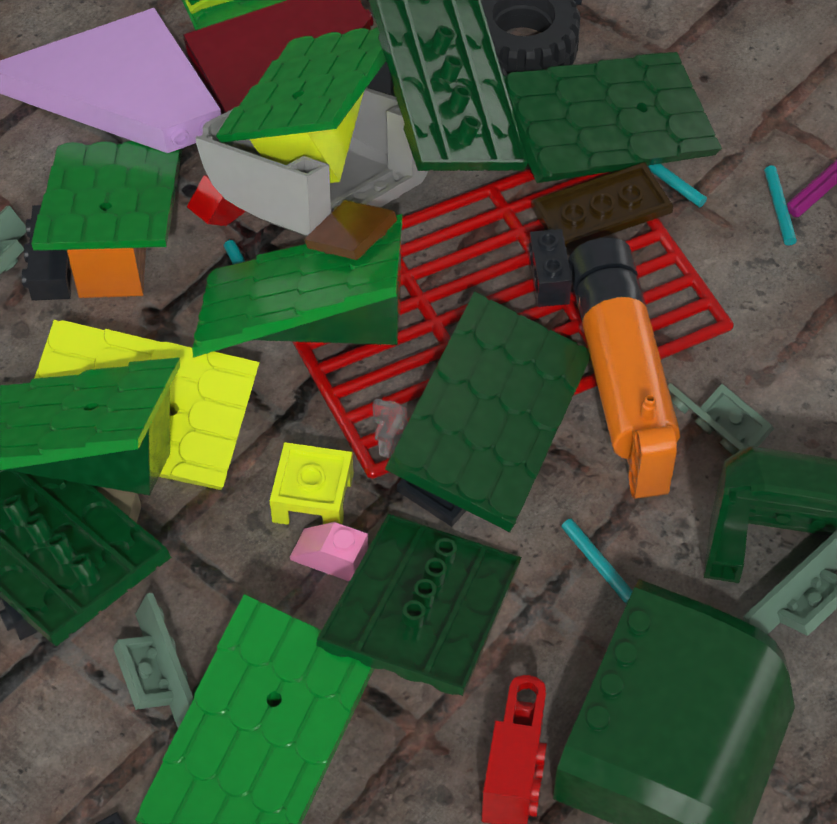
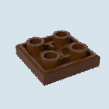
(351, 229)

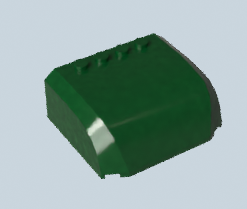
(768, 491)
(678, 717)

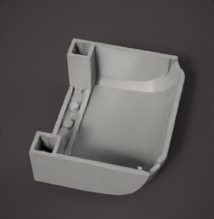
(300, 193)

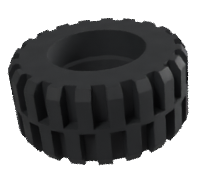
(552, 47)

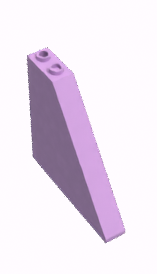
(119, 80)

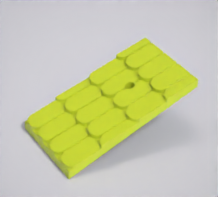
(204, 396)

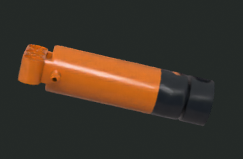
(626, 363)

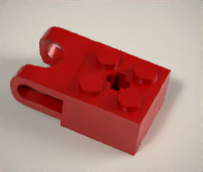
(516, 758)

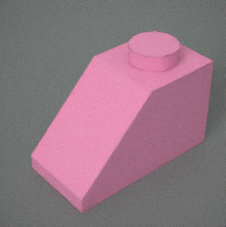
(331, 549)

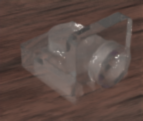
(391, 425)

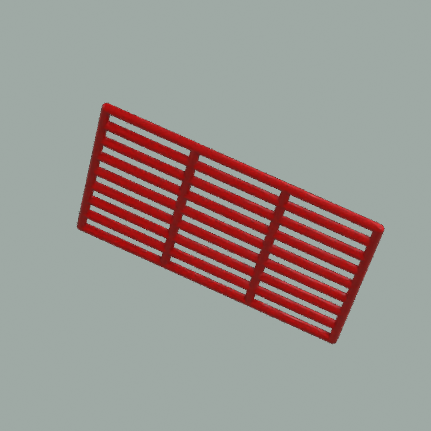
(437, 324)

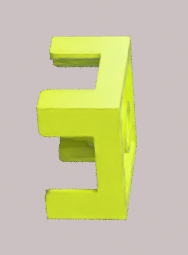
(311, 483)

